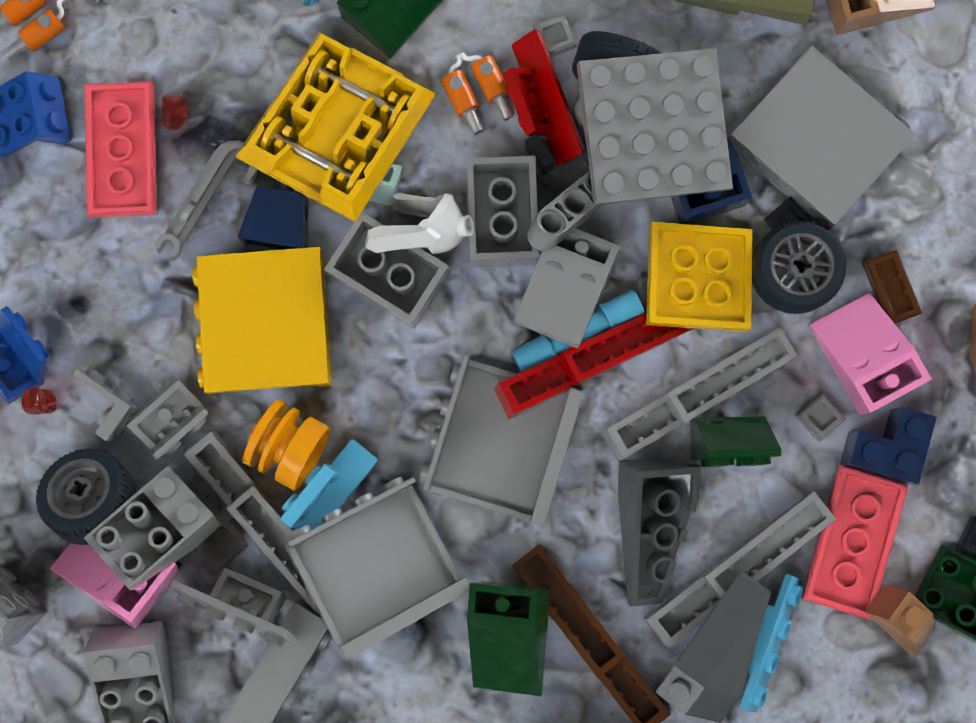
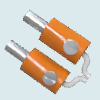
(36, 32)
(463, 97)

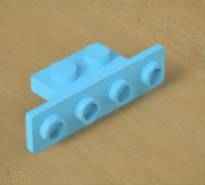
(328, 487)
(774, 629)

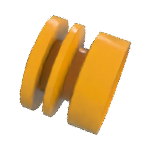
(282, 442)

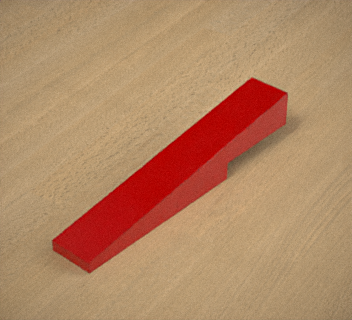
(582, 364)

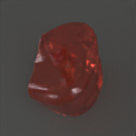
(173, 111)
(38, 401)

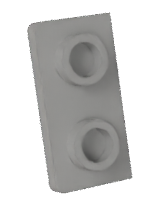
(168, 418)

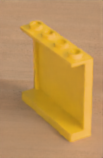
(262, 320)

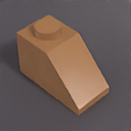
(902, 617)

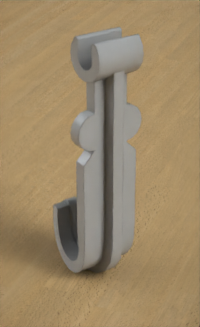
(200, 196)

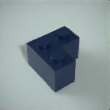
(898, 453)

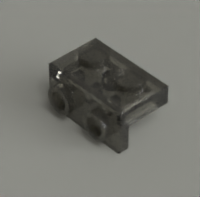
(223, 543)

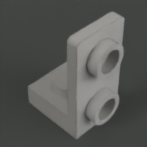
(113, 419)

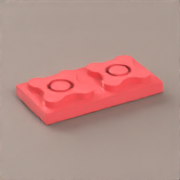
(120, 149)
(857, 545)

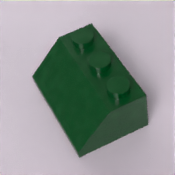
(386, 22)

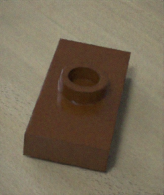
(892, 286)

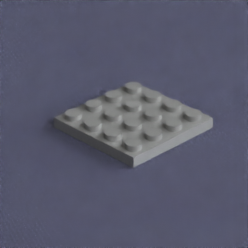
(654, 126)

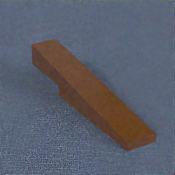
(592, 640)

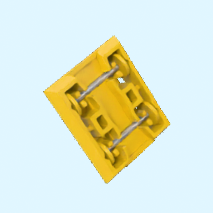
(336, 127)

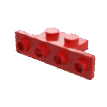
(541, 100)

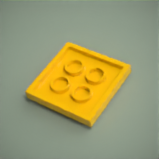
(699, 277)

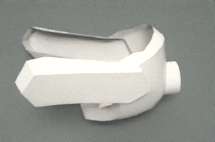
(435, 235)

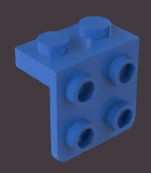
(32, 112)
(21, 358)

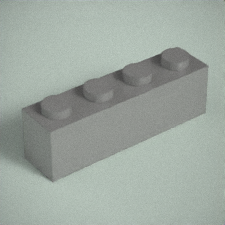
(280, 669)

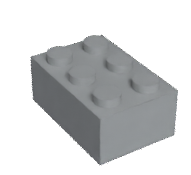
(502, 210)
(394, 280)

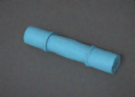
(605, 317)

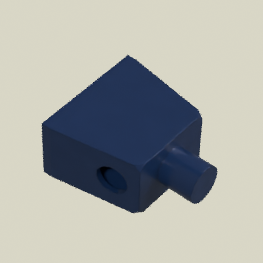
(276, 218)

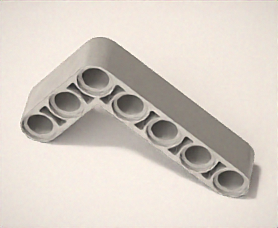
(556, 215)

